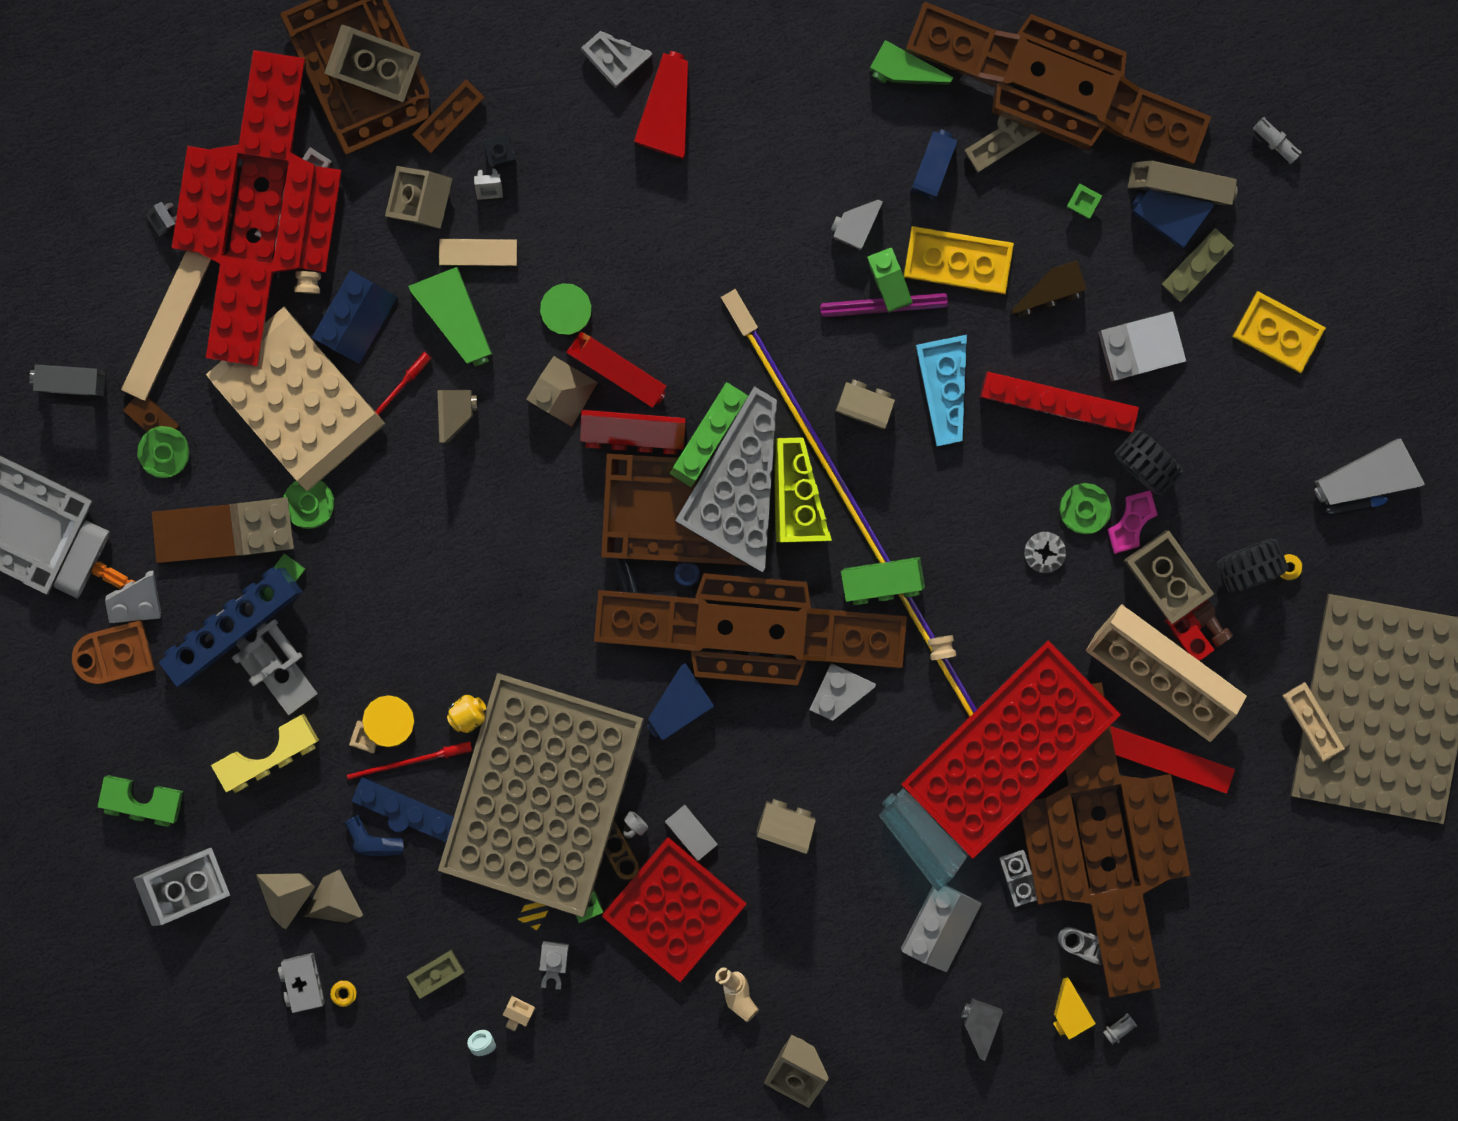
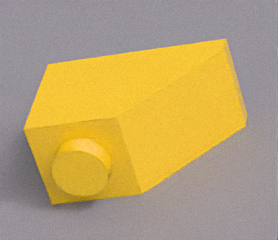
(1071, 1012)

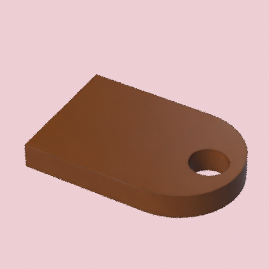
(115, 653)

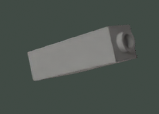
(1374, 474)

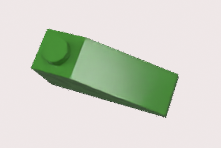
(902, 67)

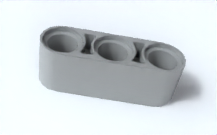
(81, 559)

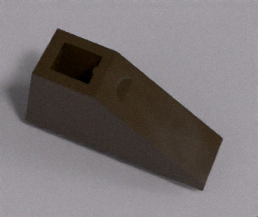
(1056, 284)

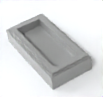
(691, 832)

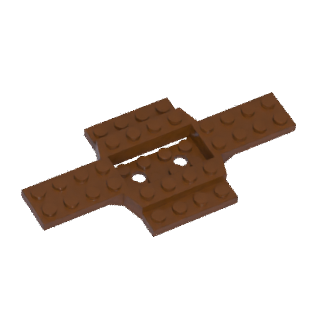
(1113, 895)

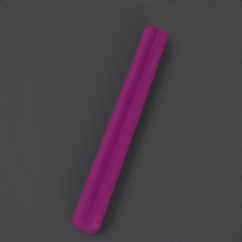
(878, 306)

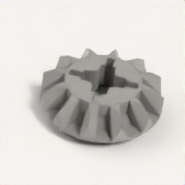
(1038, 542)

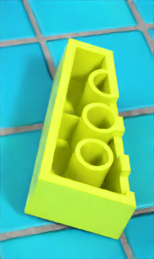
(797, 500)

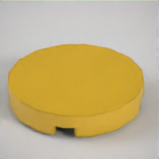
(388, 721)

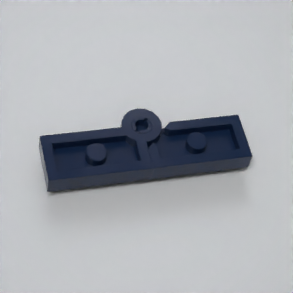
(403, 810)

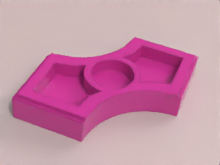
(1127, 531)

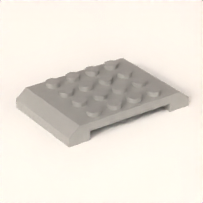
(36, 525)

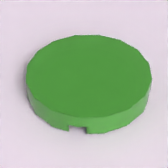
(565, 309)
(163, 452)
(314, 508)
(1085, 508)

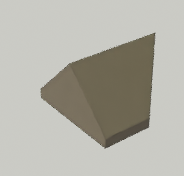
(284, 895)
(334, 900)

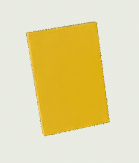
(1279, 332)

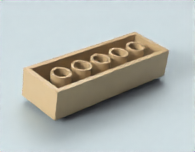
(1166, 673)

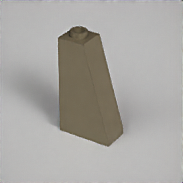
(1182, 182)

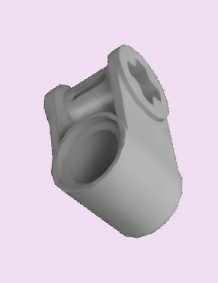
(1085, 947)

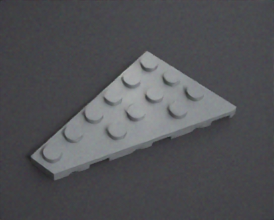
(734, 490)

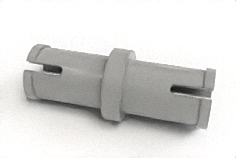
(1277, 140)

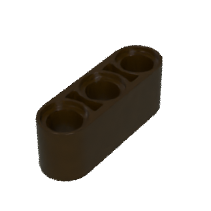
(623, 854)

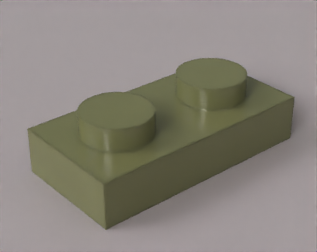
(435, 974)

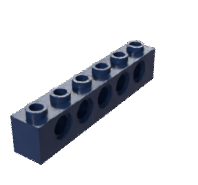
(284, 591)

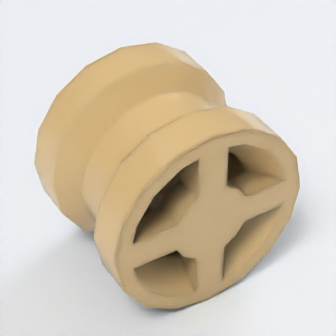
(307, 282)
(941, 647)

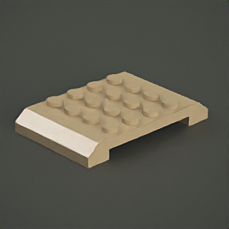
(297, 402)

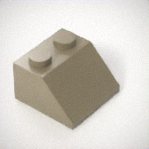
(418, 197)
(865, 405)

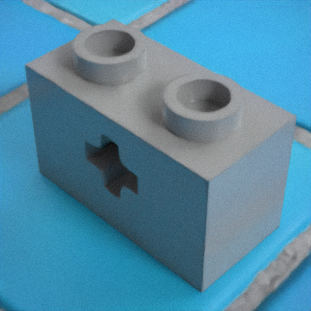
(311, 994)

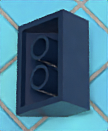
(354, 317)

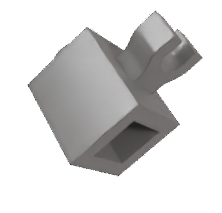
(553, 961)

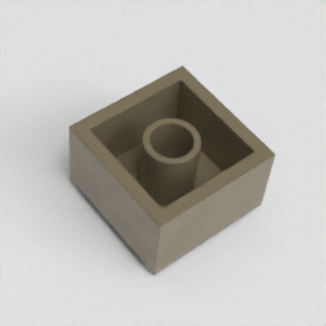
(261, 526)

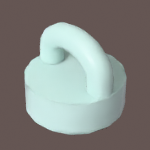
(481, 1043)

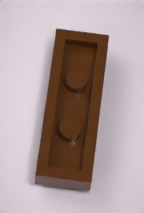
(448, 116)

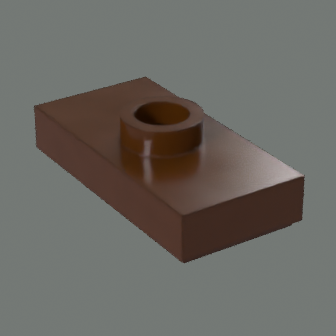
(148, 414)

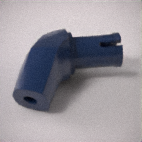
(372, 845)

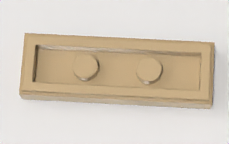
(477, 252)
(1313, 722)

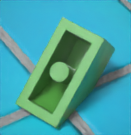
(889, 279)

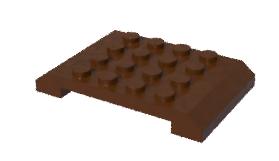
(642, 513)

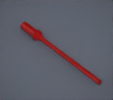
(412, 372)
(443, 753)

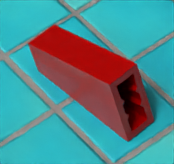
(665, 112)
(617, 369)

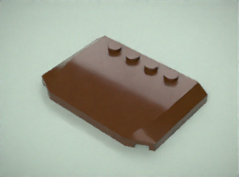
(353, 112)

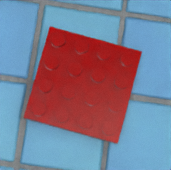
(674, 909)

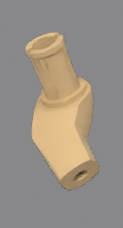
(737, 993)

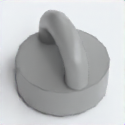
(635, 823)

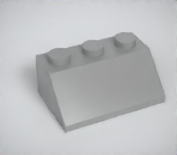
(940, 927)

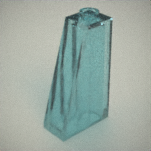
(923, 838)

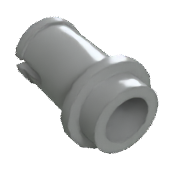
(1119, 1029)

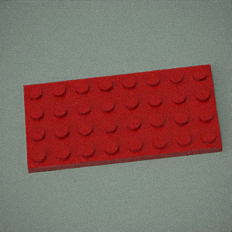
(1011, 749)

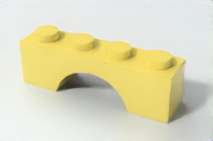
(293, 737)

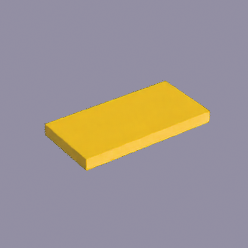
(958, 260)

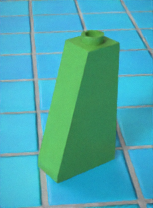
(453, 312)

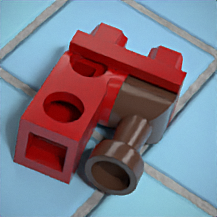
(1189, 634)

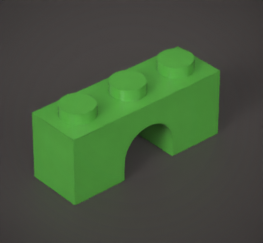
(118, 798)

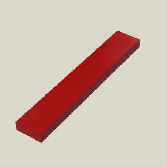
(1171, 760)

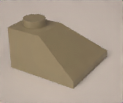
(562, 391)
(454, 412)
(798, 1072)

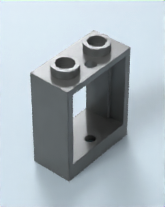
(68, 380)

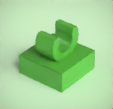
(1084, 201)

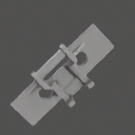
(262, 664)

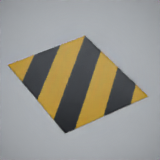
(533, 914)

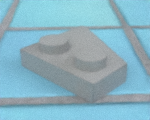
(614, 57)
(839, 692)

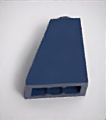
(934, 164)
(1171, 214)
(679, 704)

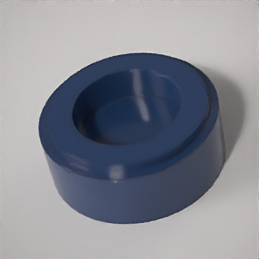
(687, 573)

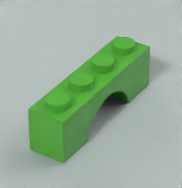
(708, 434)

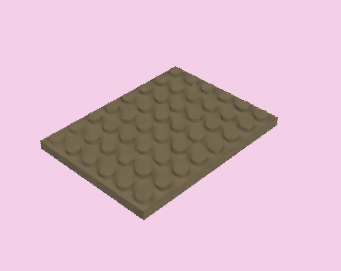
(1393, 702)
(541, 794)

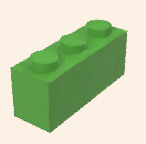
(883, 580)

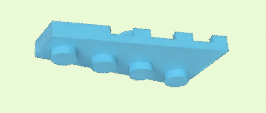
(944, 384)

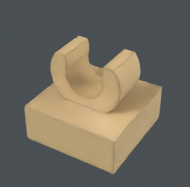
(517, 1012)

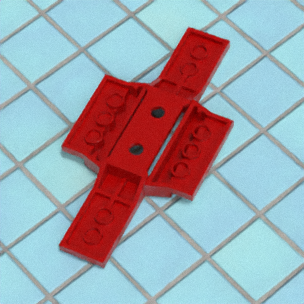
(304, 218)

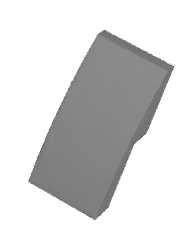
(1018, 878)

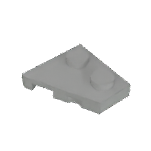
(134, 601)

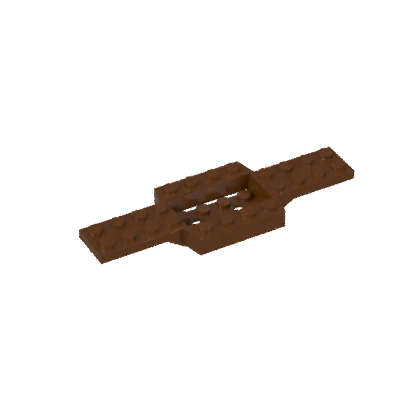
(1068, 61)
(694, 625)

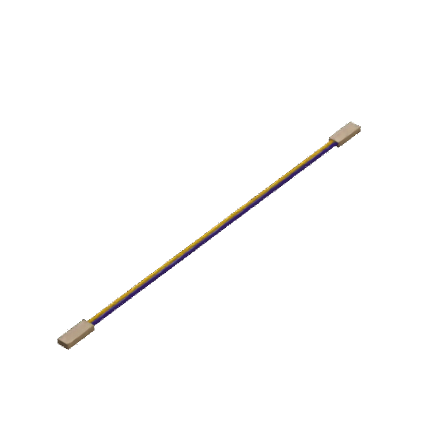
(746, 325)

